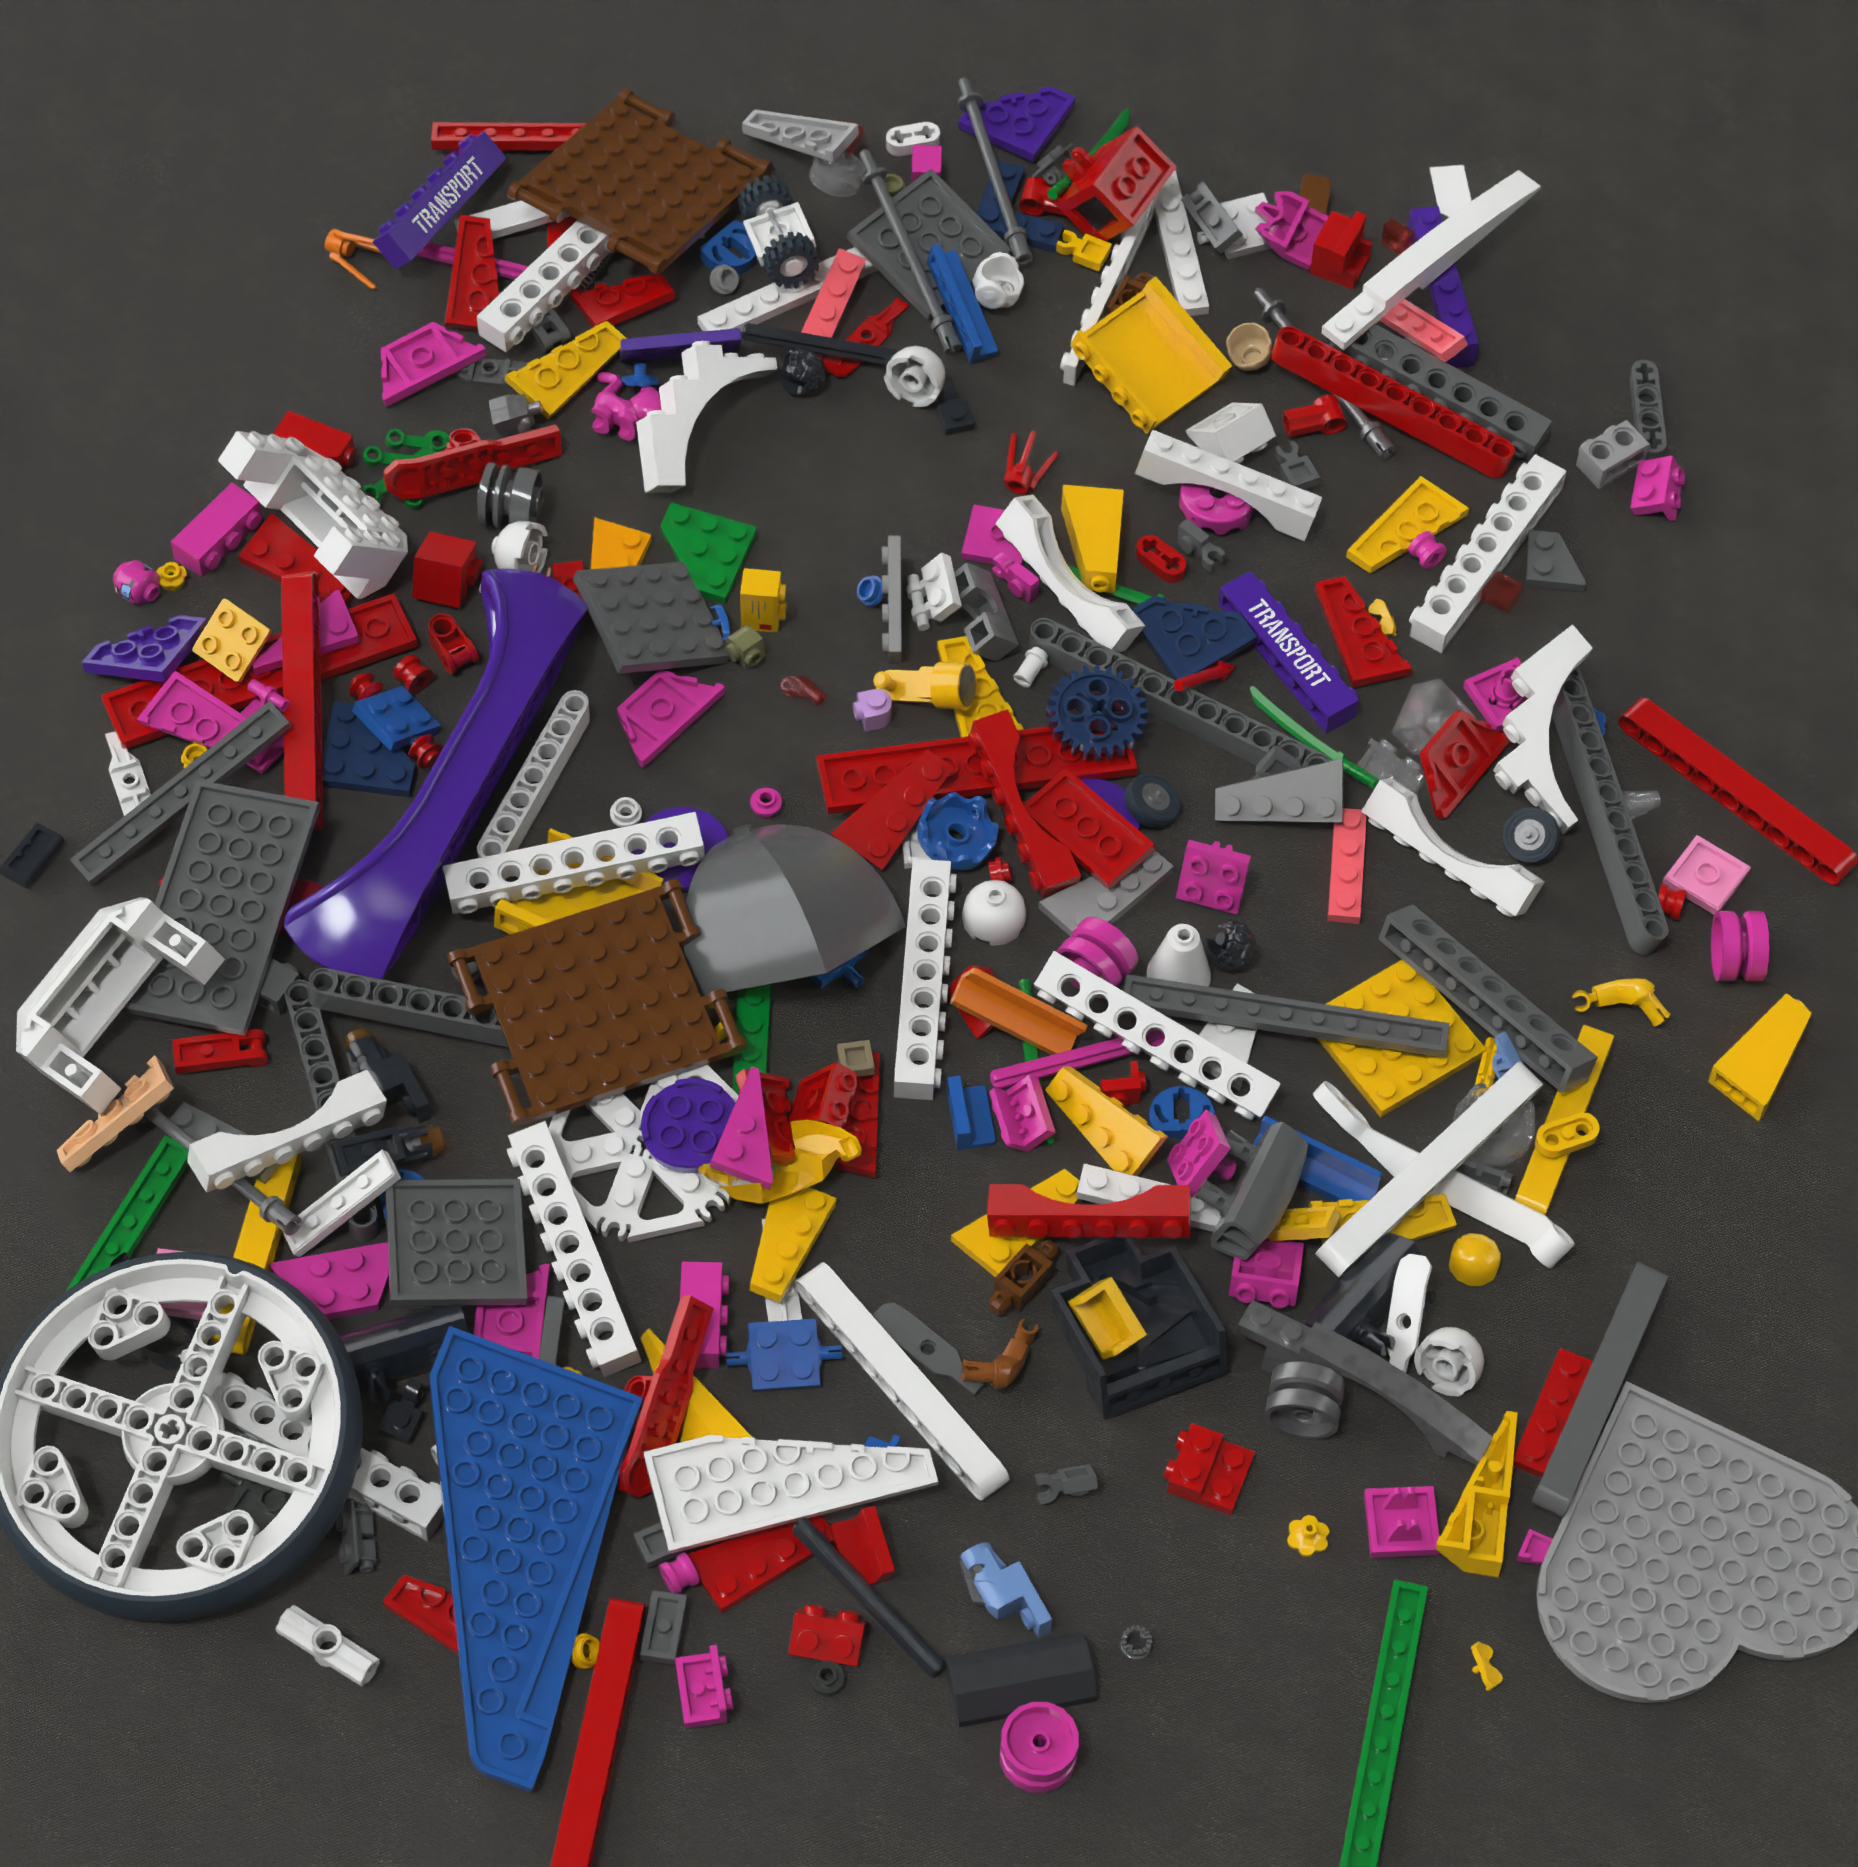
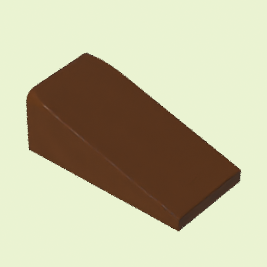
(1317, 191)

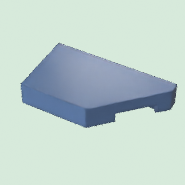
(1505, 1056)

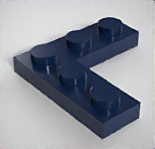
(1041, 232)

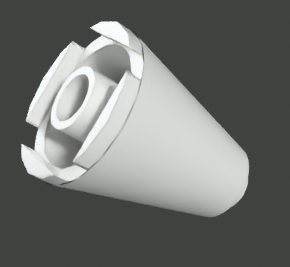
(1181, 958)

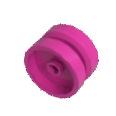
(1739, 946)
(1100, 950)
(1039, 1747)

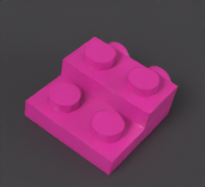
(1268, 1274)

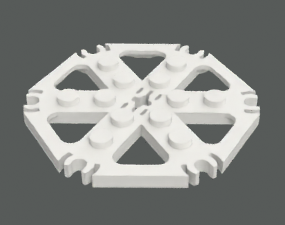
(635, 1169)

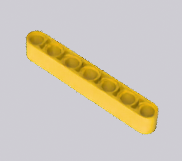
(1545, 1172)
(261, 1239)

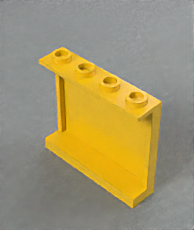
(1151, 356)
(526, 914)

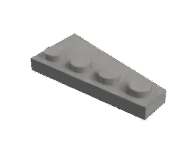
(1093, 899)

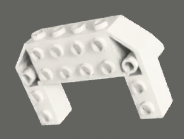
(350, 529)
(94, 985)

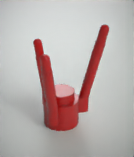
(1020, 477)

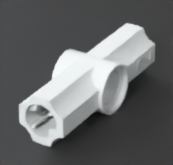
(311, 1634)

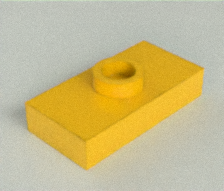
(1305, 1224)

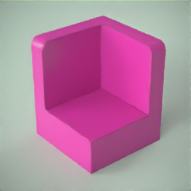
(925, 158)

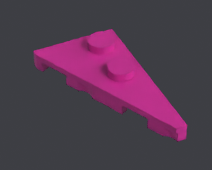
(335, 633)
(744, 1142)

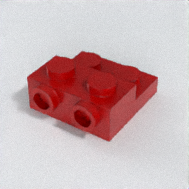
(825, 1096)
(1208, 1469)

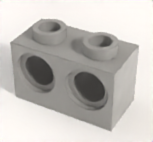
(1612, 454)

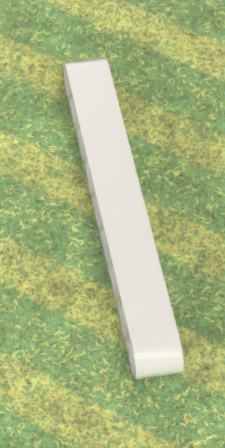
(1429, 1169)
(902, 1381)

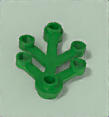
(425, 445)

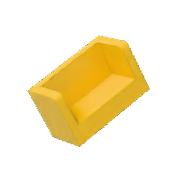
(1107, 1318)

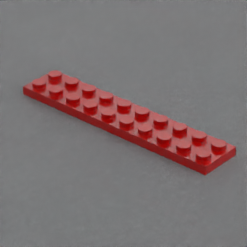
(381, 633)
(857, 775)

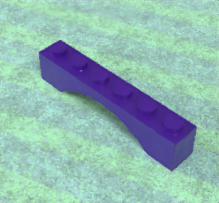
(1447, 291)

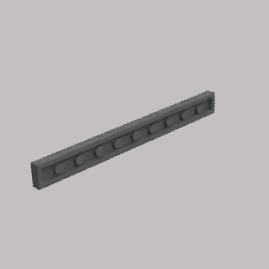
(1290, 1016)

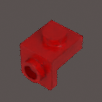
(1126, 1089)

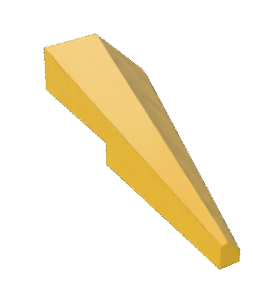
(704, 1412)

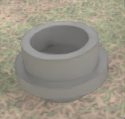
(724, 279)

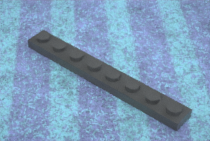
(174, 796)

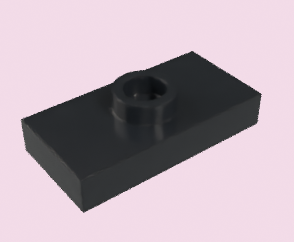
(31, 855)

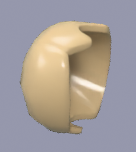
(1249, 346)

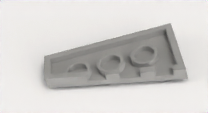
(804, 134)
(892, 586)
(1289, 796)

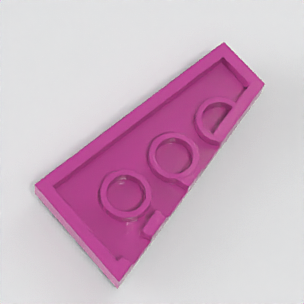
(192, 714)

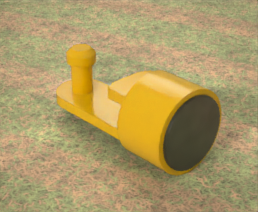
(945, 685)

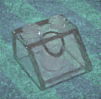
(1424, 713)

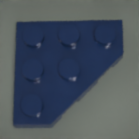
(1191, 635)
(360, 761)

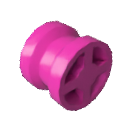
(1427, 550)
(679, 1573)

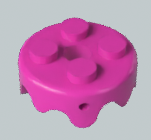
(1211, 512)

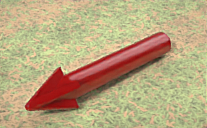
(1221, 671)

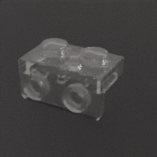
(1383, 764)

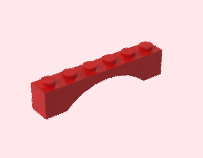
(1048, 860)
(1024, 1213)

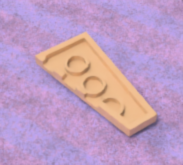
(129, 1109)

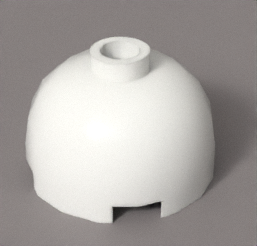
(915, 375)
(520, 546)
(994, 912)
(1450, 1360)

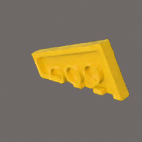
(567, 368)
(1417, 510)
(1113, 1131)
(1426, 1219)
(787, 1238)

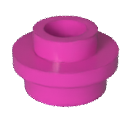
(769, 809)

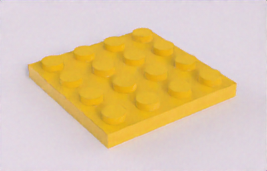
(1393, 1076)

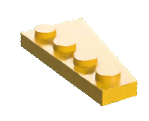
(987, 694)
(996, 1252)

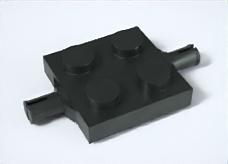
(257, 1499)

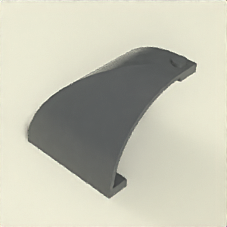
(783, 908)

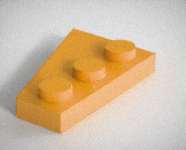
(617, 545)

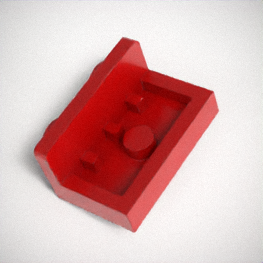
(827, 1635)

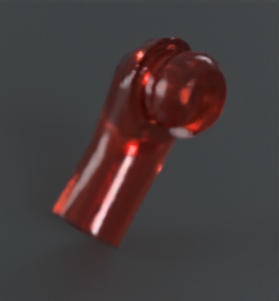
(802, 686)

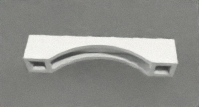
(1174, 461)
(1032, 533)
(1399, 811)
(228, 1157)

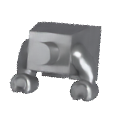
(513, 414)

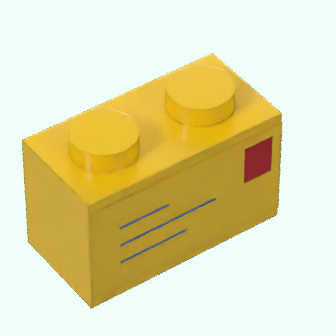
(762, 599)

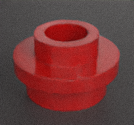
(1000, 870)

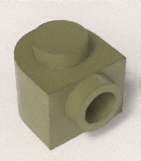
(745, 647)

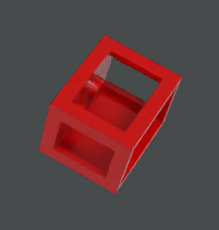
(1121, 175)

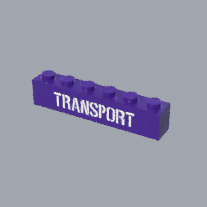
(438, 199)
(1290, 653)

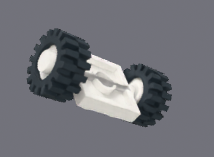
(778, 232)

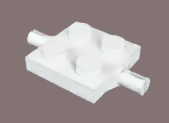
(1244, 215)

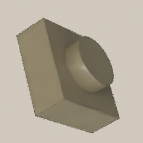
(857, 1057)

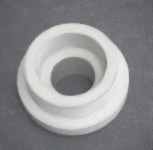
(625, 805)

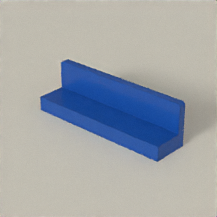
(1332, 1172)

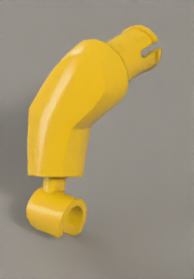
(1626, 991)

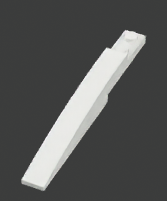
(1429, 257)

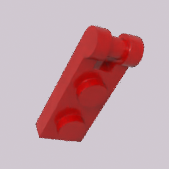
(219, 1051)

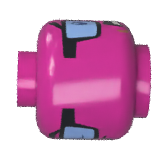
(136, 582)

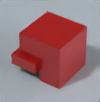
(1340, 249)
(445, 569)

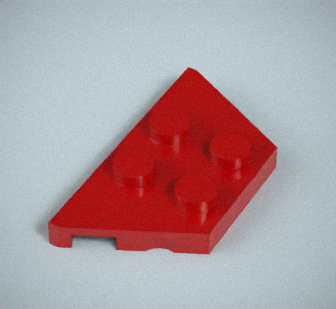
(1458, 758)

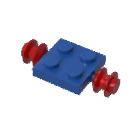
(396, 719)

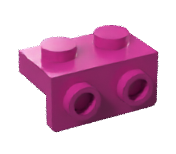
(1658, 487)
(1022, 1114)
(702, 1690)

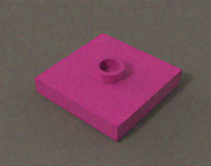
(985, 539)

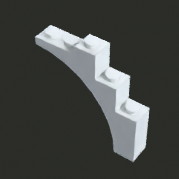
(666, 432)
(1529, 724)

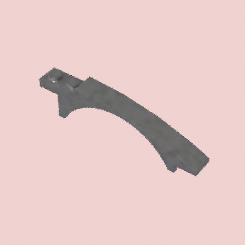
(1294, 1342)

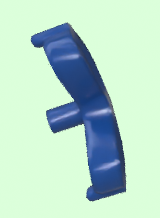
(722, 620)

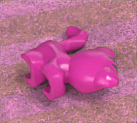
(615, 410)

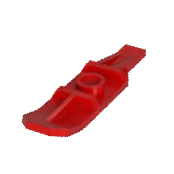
(876, 326)

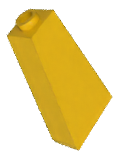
(1094, 533)
(1760, 1058)

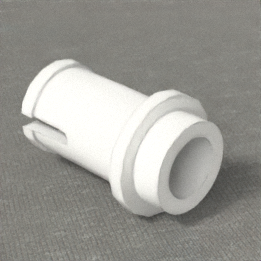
(1034, 661)

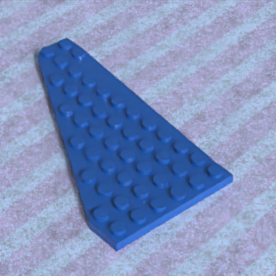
(525, 1506)

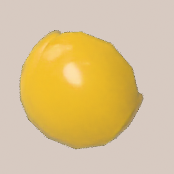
(1475, 1259)

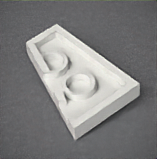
(1230, 1038)

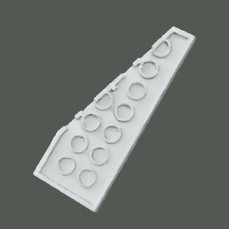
(746, 1485)

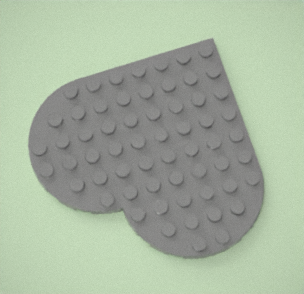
(1693, 1551)

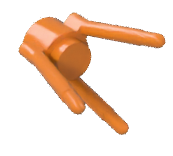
(344, 244)

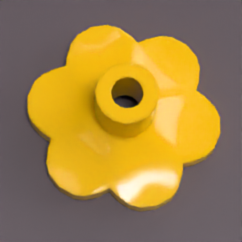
(1308, 1541)

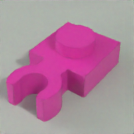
(1020, 580)

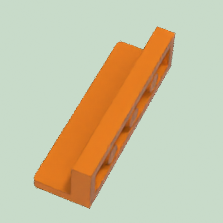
(1016, 1012)

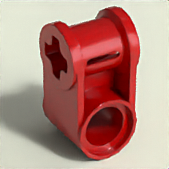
(452, 648)

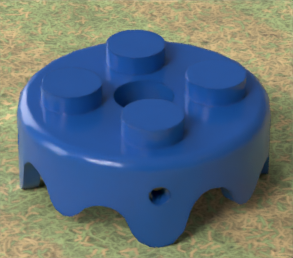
(965, 816)

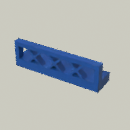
(961, 304)

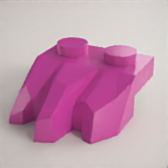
(1290, 227)

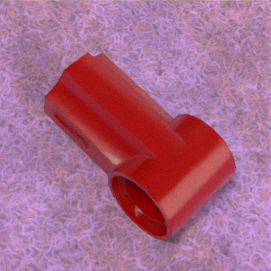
(1035, 198)
(1322, 415)

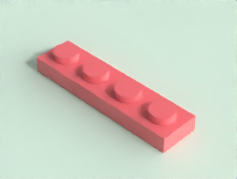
(834, 295)
(1424, 330)
(1347, 867)

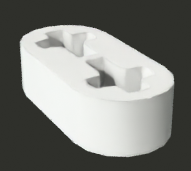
(911, 135)

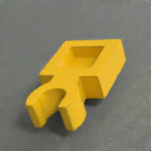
(1086, 251)

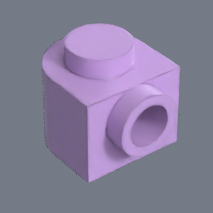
(873, 709)

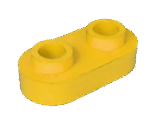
(1565, 1136)

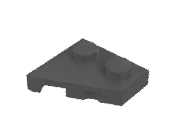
(1551, 563)

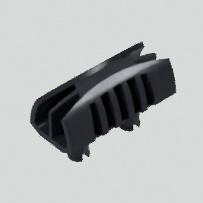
(1365, 1294)
(399, 1347)

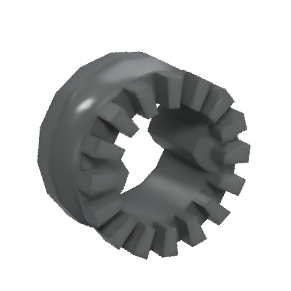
(1145, 1638)

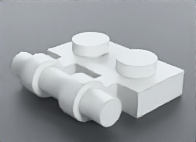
(941, 590)

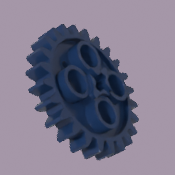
(1097, 713)

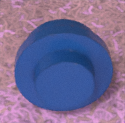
(870, 590)

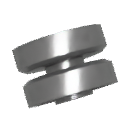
(1304, 1400)

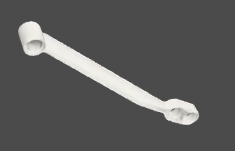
(1535, 1229)

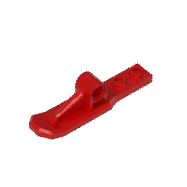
(466, 460)
(664, 1394)

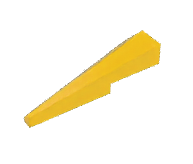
(1478, 1524)

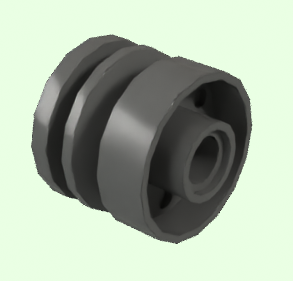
(503, 496)

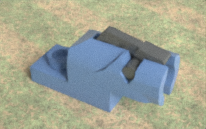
(1003, 1588)

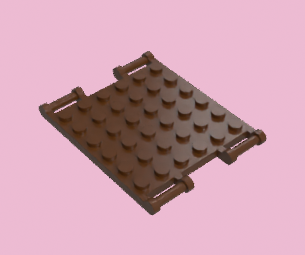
(640, 181)
(596, 1003)

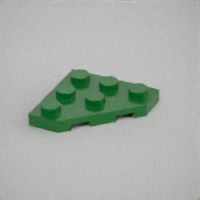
(709, 547)

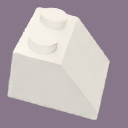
(1233, 431)

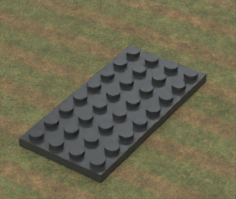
(232, 888)

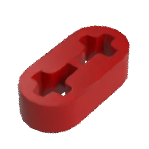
(1158, 561)

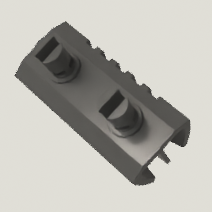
(1261, 1192)

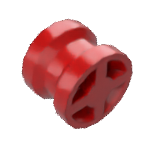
(413, 674)
(1671, 900)

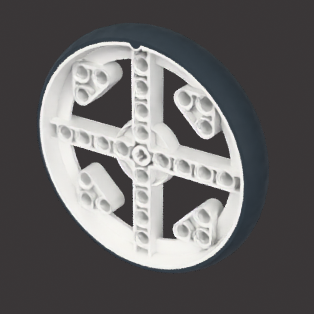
(260, 1557)

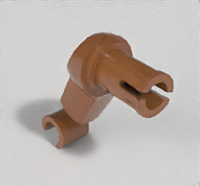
(1006, 1366)

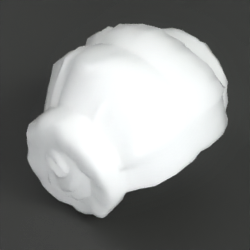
(998, 281)

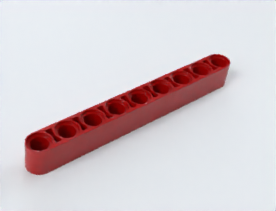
(1392, 402)
(302, 688)
(1738, 791)
(599, 1734)

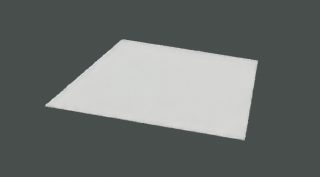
(1450, 188)

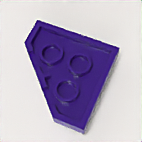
(1023, 121)
(147, 652)

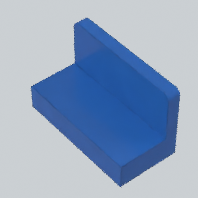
(969, 1115)

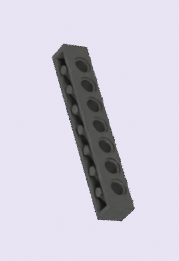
(1453, 385)
(1487, 998)

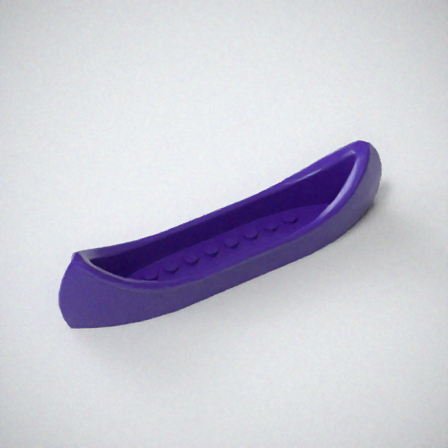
(379, 903)

